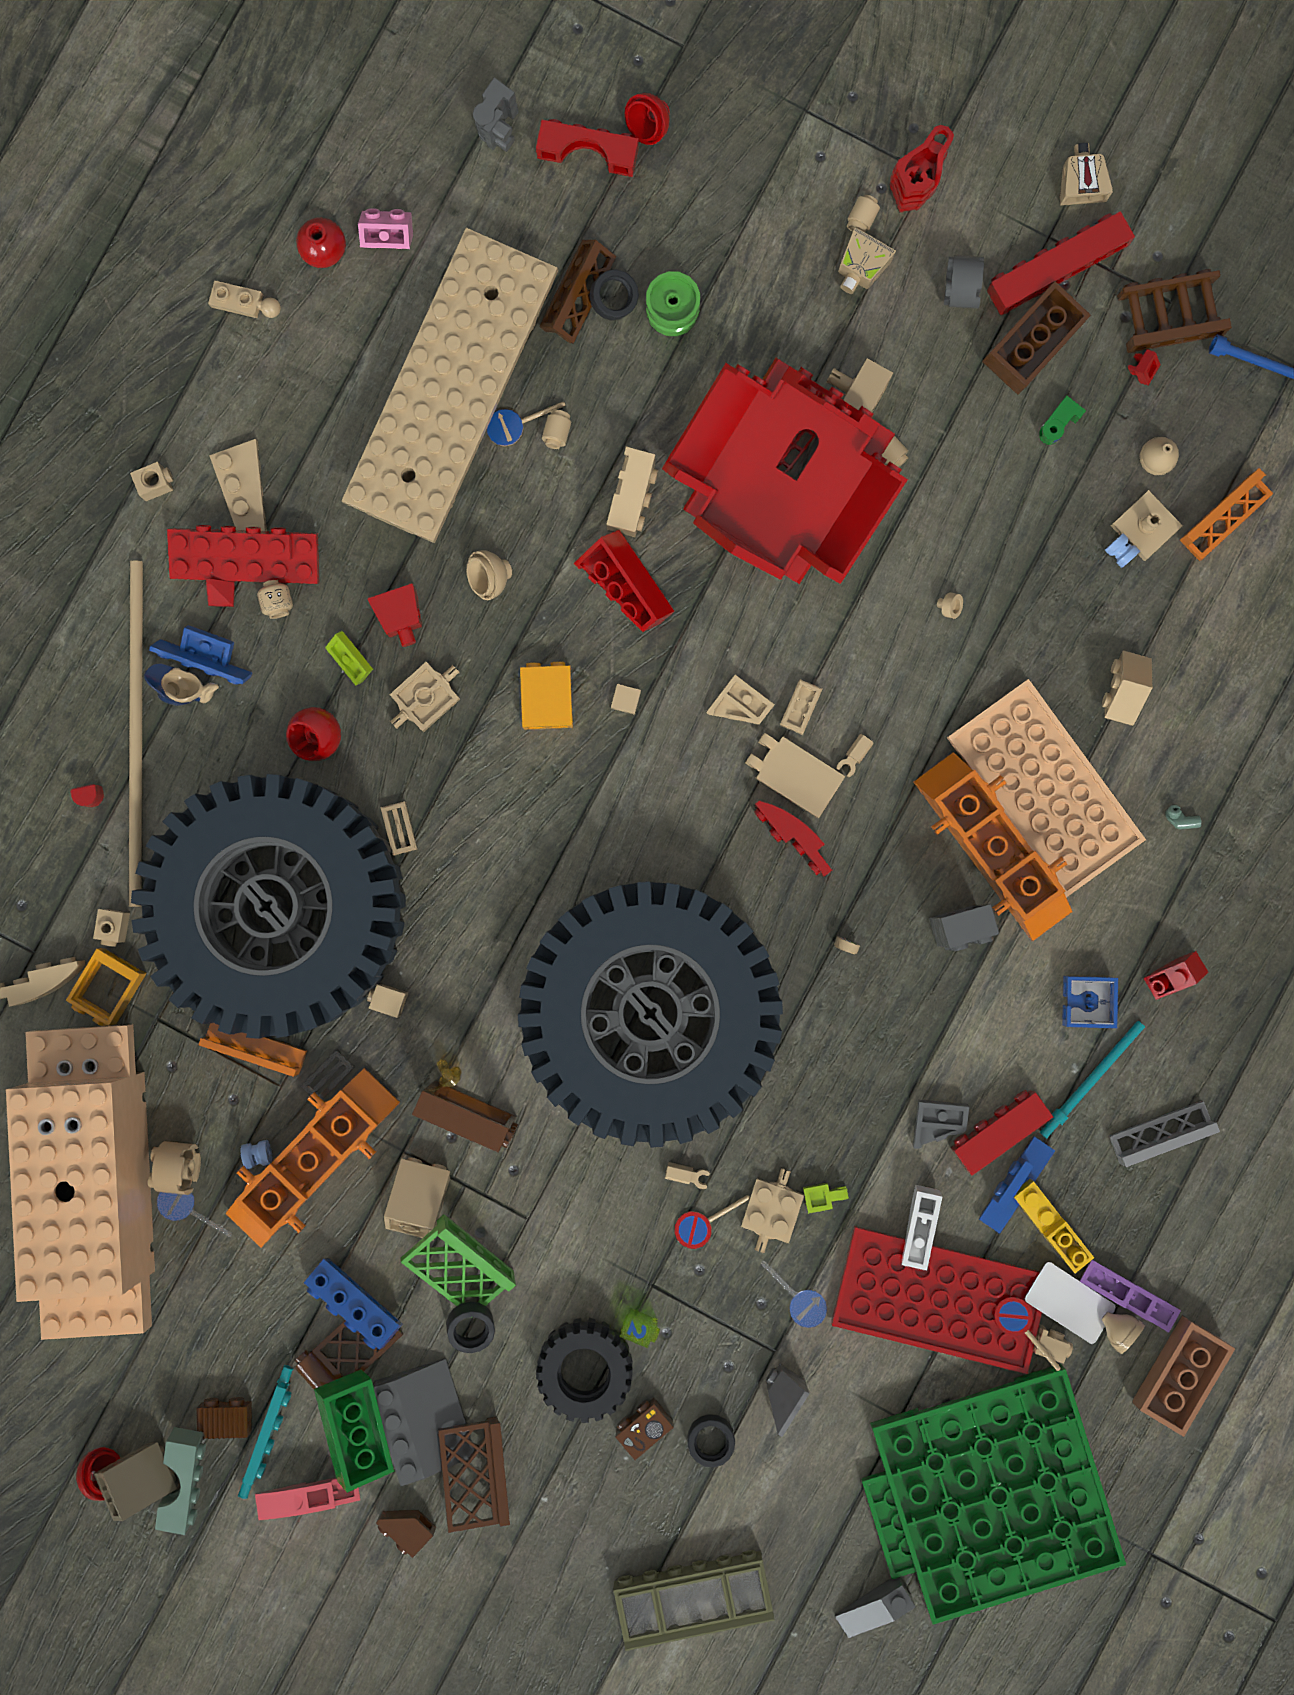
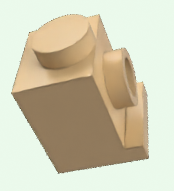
(1054, 1344)

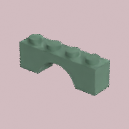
(183, 1456)

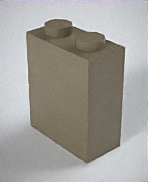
(135, 1481)

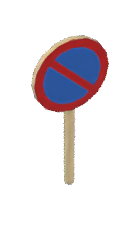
(694, 1228)
(1015, 1318)

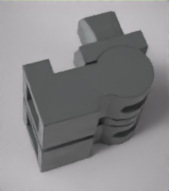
(490, 115)

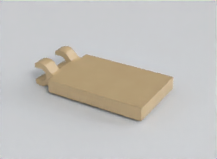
(796, 774)

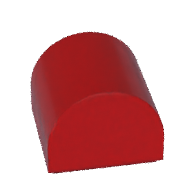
(88, 795)

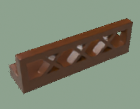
(570, 288)

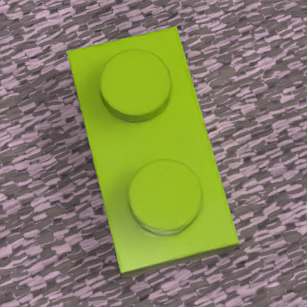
(349, 658)

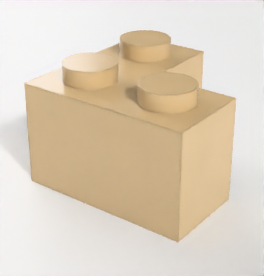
(1129, 687)

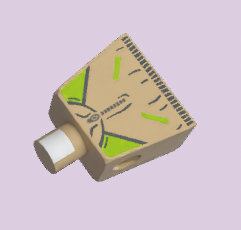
(864, 261)

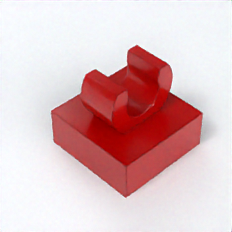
(1146, 368)

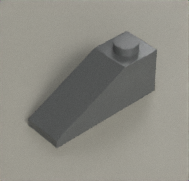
(876, 1608)

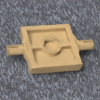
(424, 697)
(772, 1210)

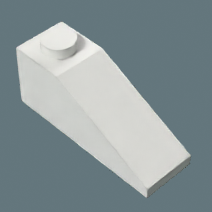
(921, 1227)

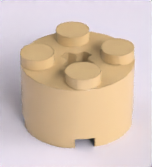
(174, 1167)

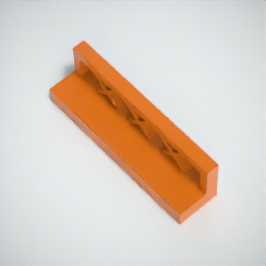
(1223, 507)
(262, 1051)

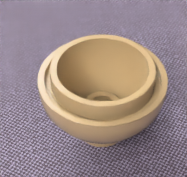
(487, 574)

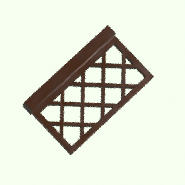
(496, 1475)

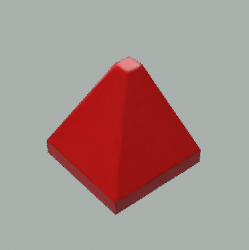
(220, 593)

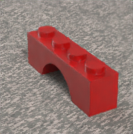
(559, 140)

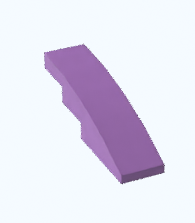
(1130, 1295)

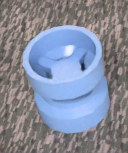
(1122, 550)
(256, 1154)

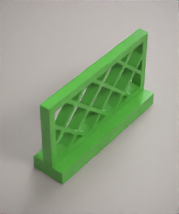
(470, 1249)

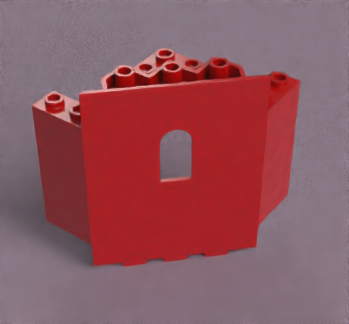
(759, 510)

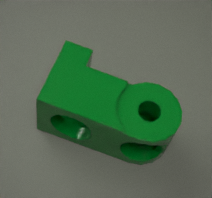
(1054, 427)

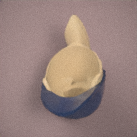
(178, 686)

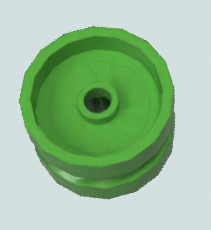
(668, 290)

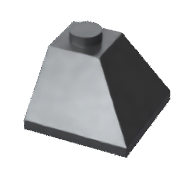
(786, 1395)

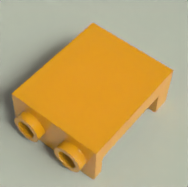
(546, 696)

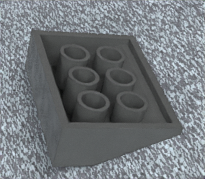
(412, 1411)

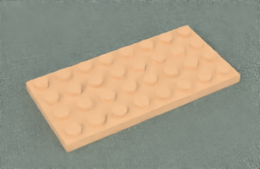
(1050, 786)

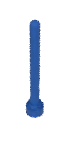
(1221, 346)

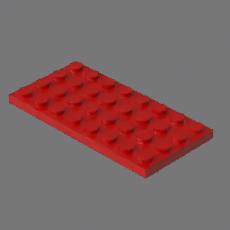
(935, 1308)

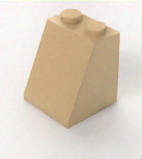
(416, 1197)

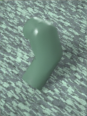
(1179, 820)

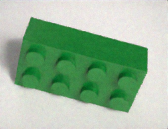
(354, 1430)

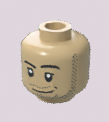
(275, 599)

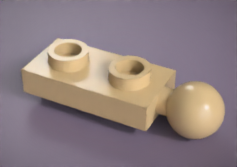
(242, 300)

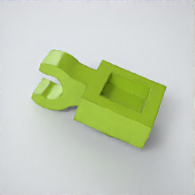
(820, 1198)

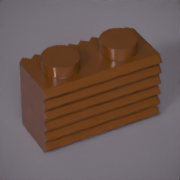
(224, 1419)

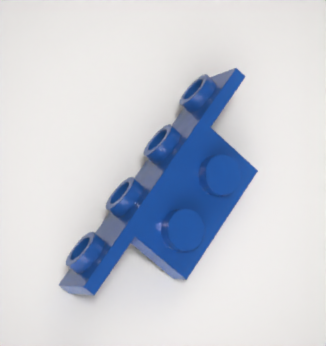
(204, 652)
(1027, 1166)

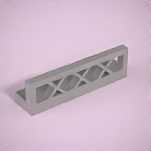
(1166, 1143)

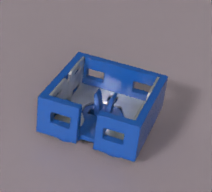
(1102, 1002)

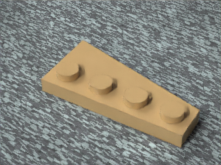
(240, 482)

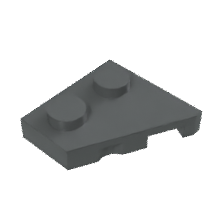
(938, 1120)

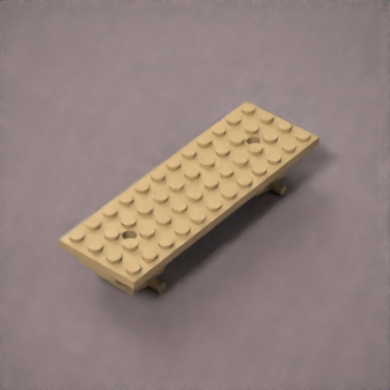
(450, 385)

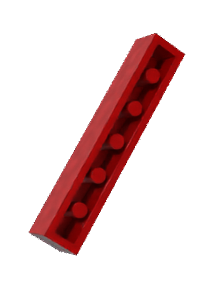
(1060, 263)

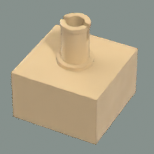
(865, 388)

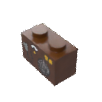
(643, 1428)

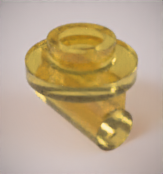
(449, 1076)

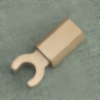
(856, 753)
(685, 1174)

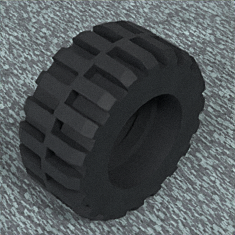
(584, 1403)

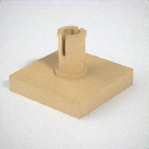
(1147, 525)

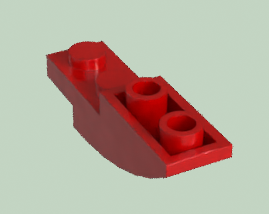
(788, 827)

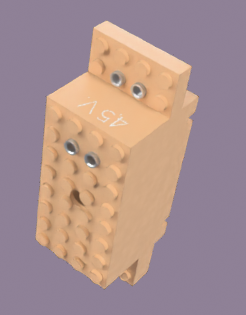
(93, 1253)

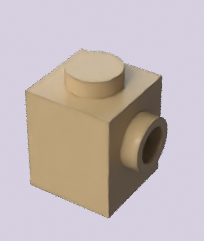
(111, 926)

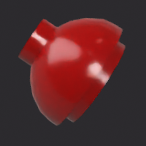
(647, 118)
(326, 250)
(90, 1464)

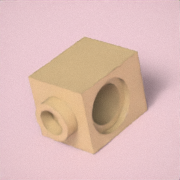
(142, 481)
(387, 1000)

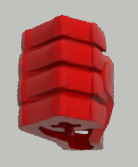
(923, 158)

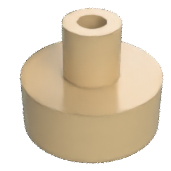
(951, 605)

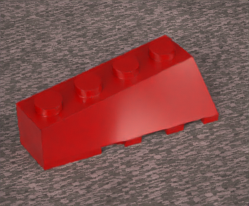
(625, 580)

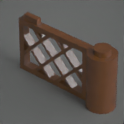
(319, 1369)

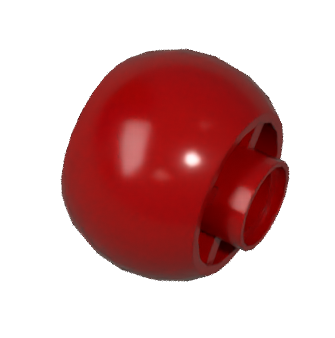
(313, 734)

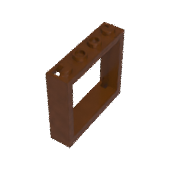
(466, 1116)

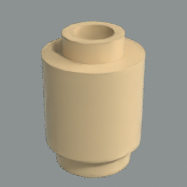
(863, 213)
(556, 429)
(896, 452)

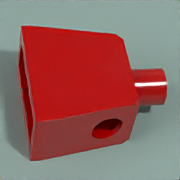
(398, 613)

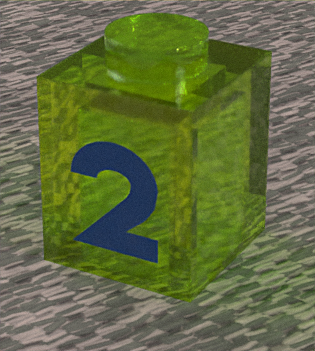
(639, 1328)

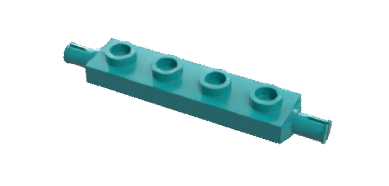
(272, 1422)

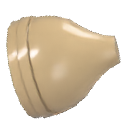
(1159, 455)
(1122, 1330)

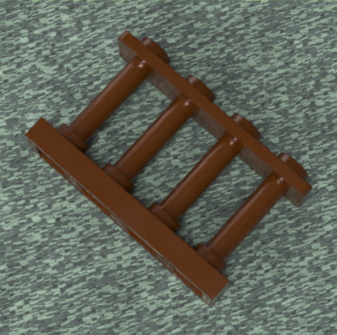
(1190, 330)

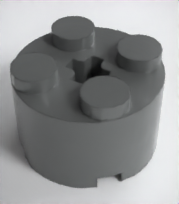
(964, 281)

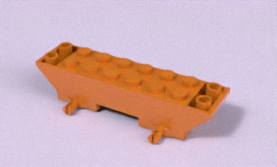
(994, 845)
(312, 1157)

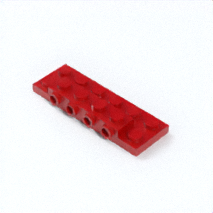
(243, 554)

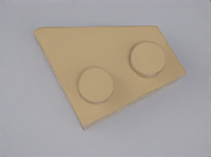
(741, 703)

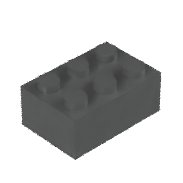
(964, 926)

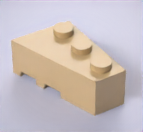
(632, 492)

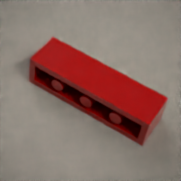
(1001, 1131)

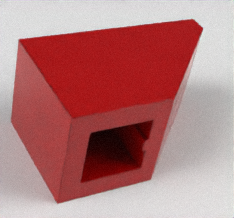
(1176, 975)

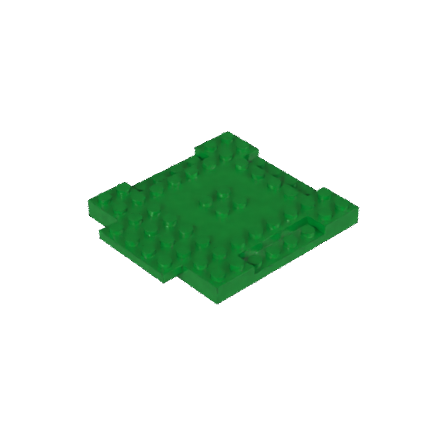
(991, 1496)

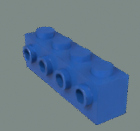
(352, 1303)

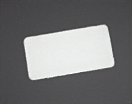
(1069, 1302)

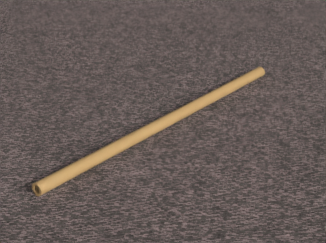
(135, 726)

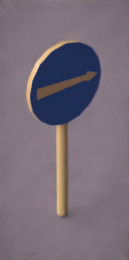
(507, 426)

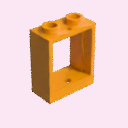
(114, 962)

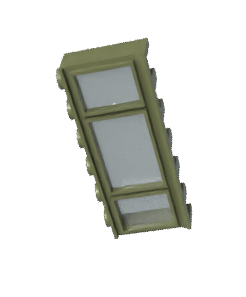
(693, 1600)

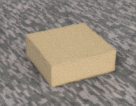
(625, 699)

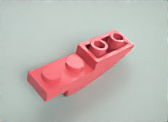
(303, 1499)

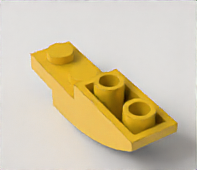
(1052, 1226)

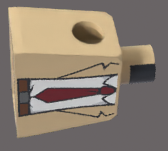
(1085, 178)

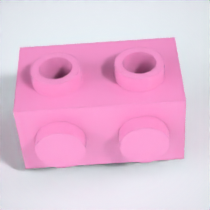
(385, 229)

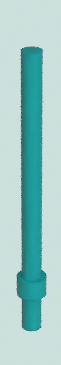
(1060, 1115)

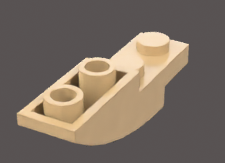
(42, 981)

